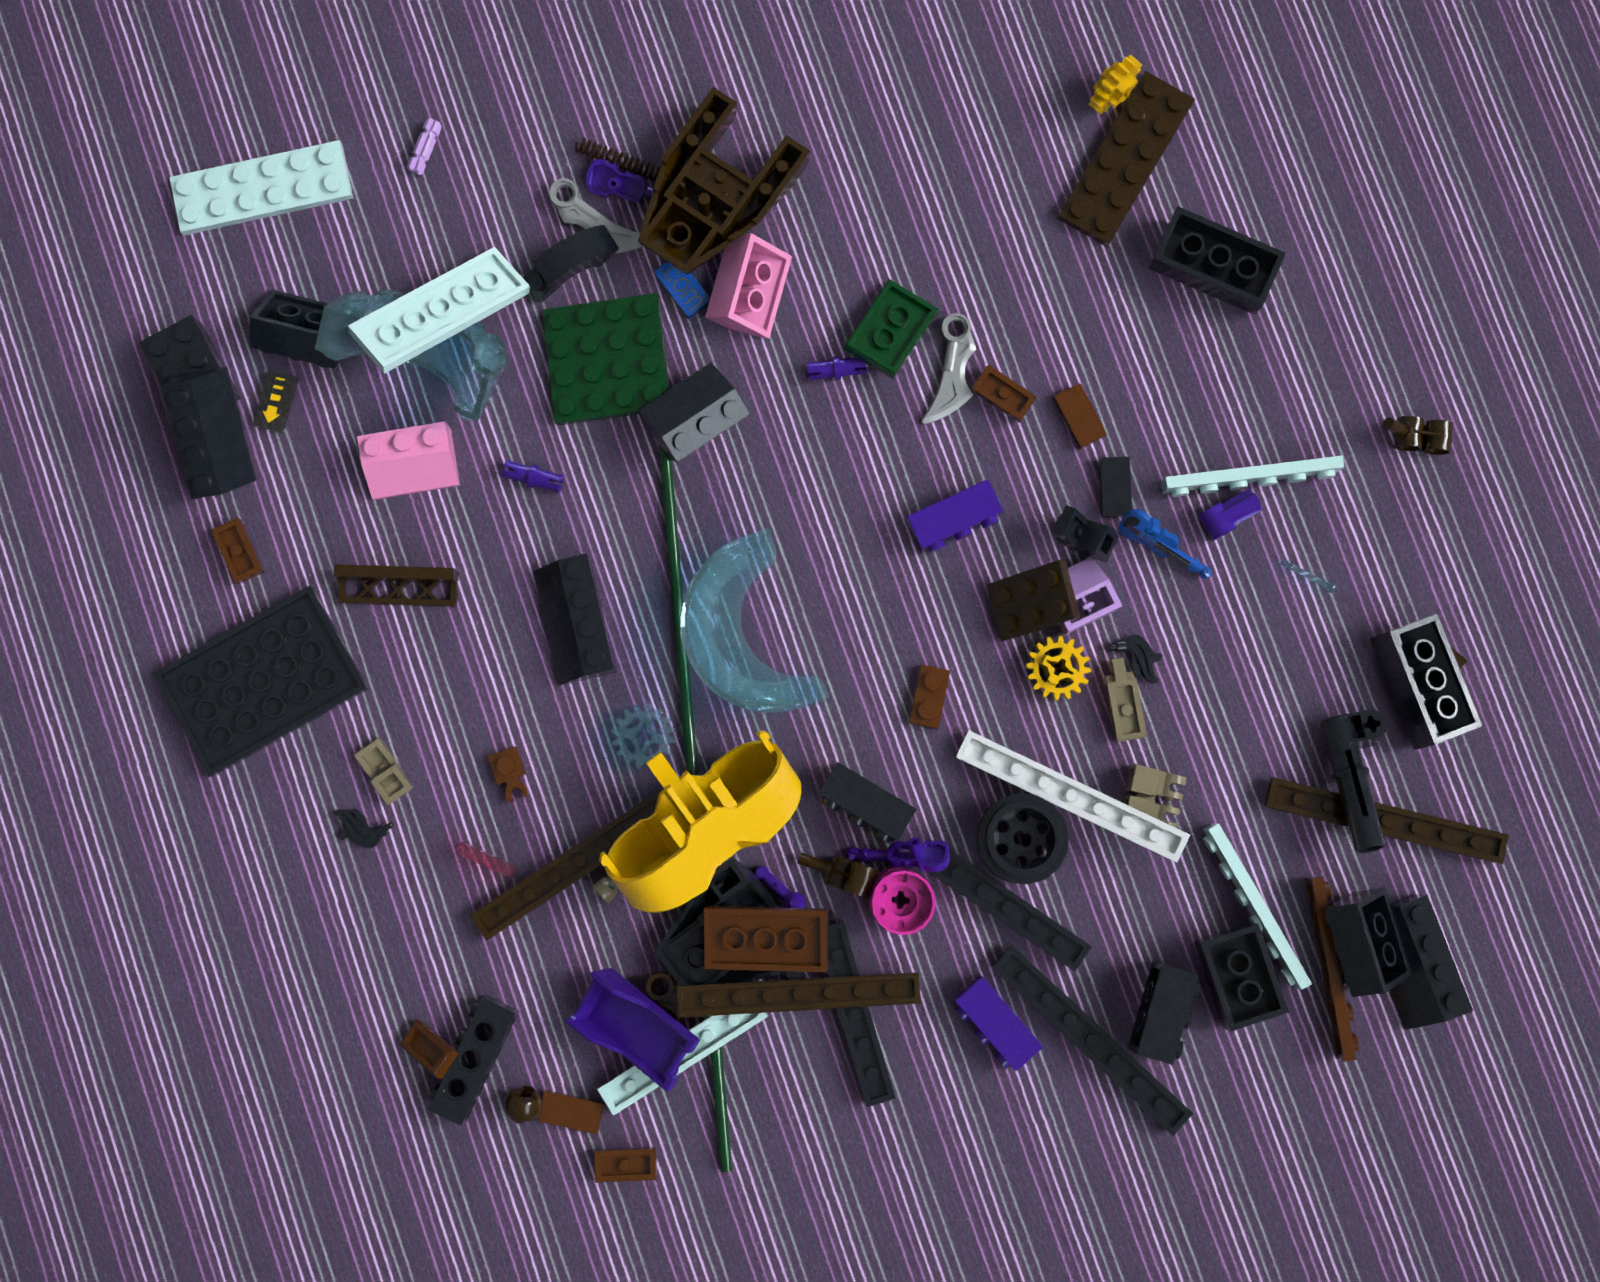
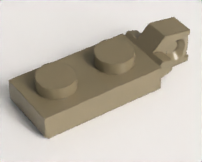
(1124, 703)

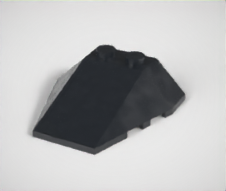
(684, 944)

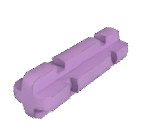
(424, 146)

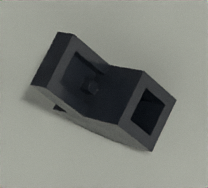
(1085, 535)

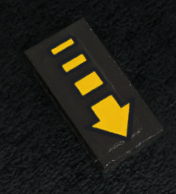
(275, 401)

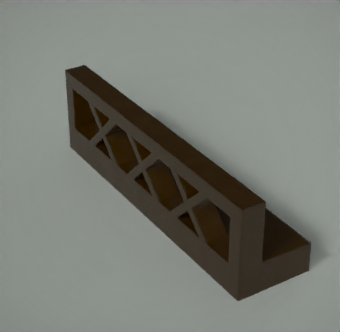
(396, 574)

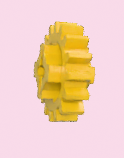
(1115, 84)
(1070, 675)

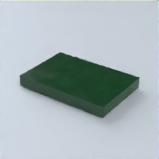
(890, 329)

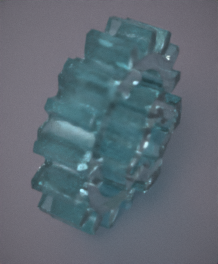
(630, 734)

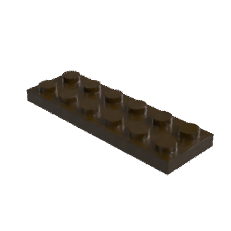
(1126, 158)

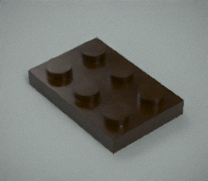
(1033, 600)

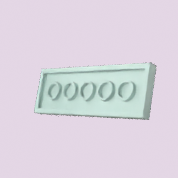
(261, 187)
(438, 310)

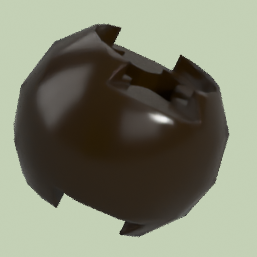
(523, 1104)

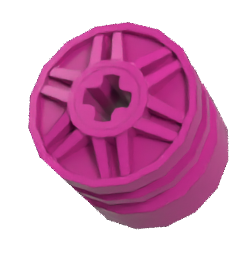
(911, 914)

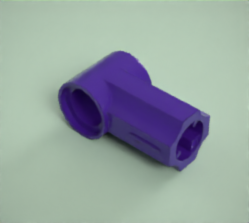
(1224, 517)

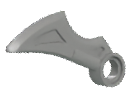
(581, 214)
(953, 389)

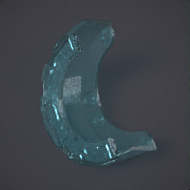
(466, 361)
(716, 639)

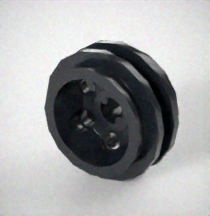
(1038, 811)

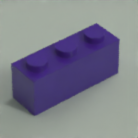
(955, 517)
(996, 1024)

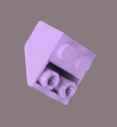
(1092, 593)

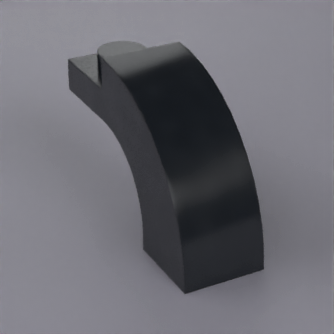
(569, 257)

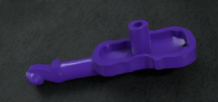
(605, 179)
(929, 856)

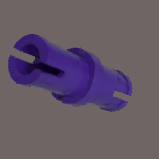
(835, 368)
(532, 476)

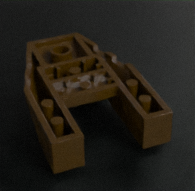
(704, 201)

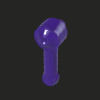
(789, 898)

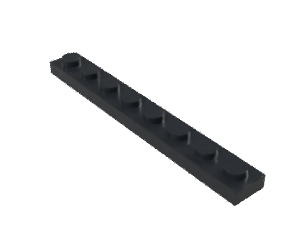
(1092, 1040)

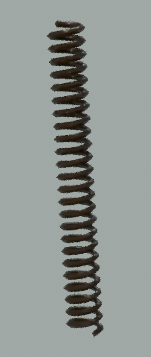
(619, 159)

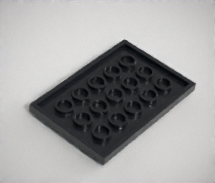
(260, 681)

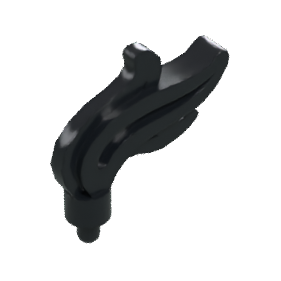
(1141, 656)
(358, 829)

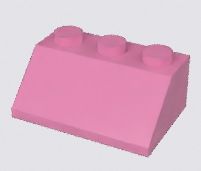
(749, 286)
(408, 460)

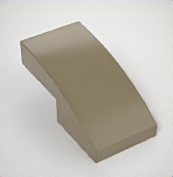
(383, 770)

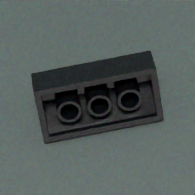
(208, 431)
(574, 619)
(1426, 682)
(1435, 988)

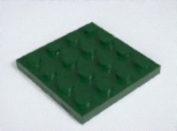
(605, 358)

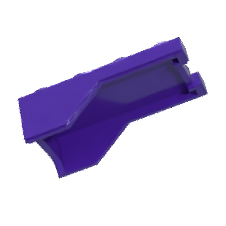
(633, 1026)

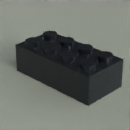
(1217, 260)

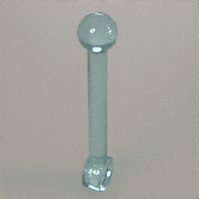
(1331, 587)

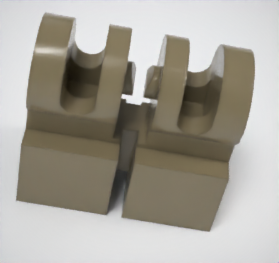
(1148, 784)

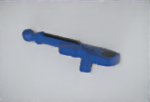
(1145, 529)

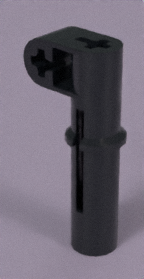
(1352, 774)

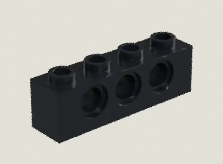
(459, 1106)

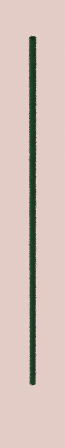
(691, 758)

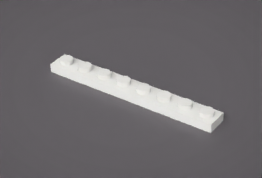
(1073, 796)

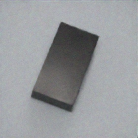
(1115, 486)

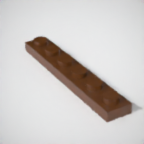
(1334, 983)

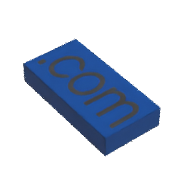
(683, 289)

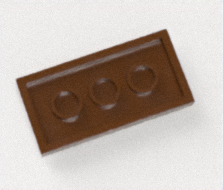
(766, 938)

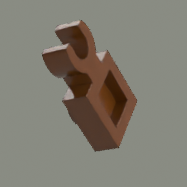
(507, 769)

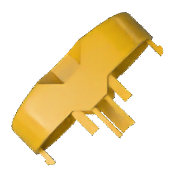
(702, 824)

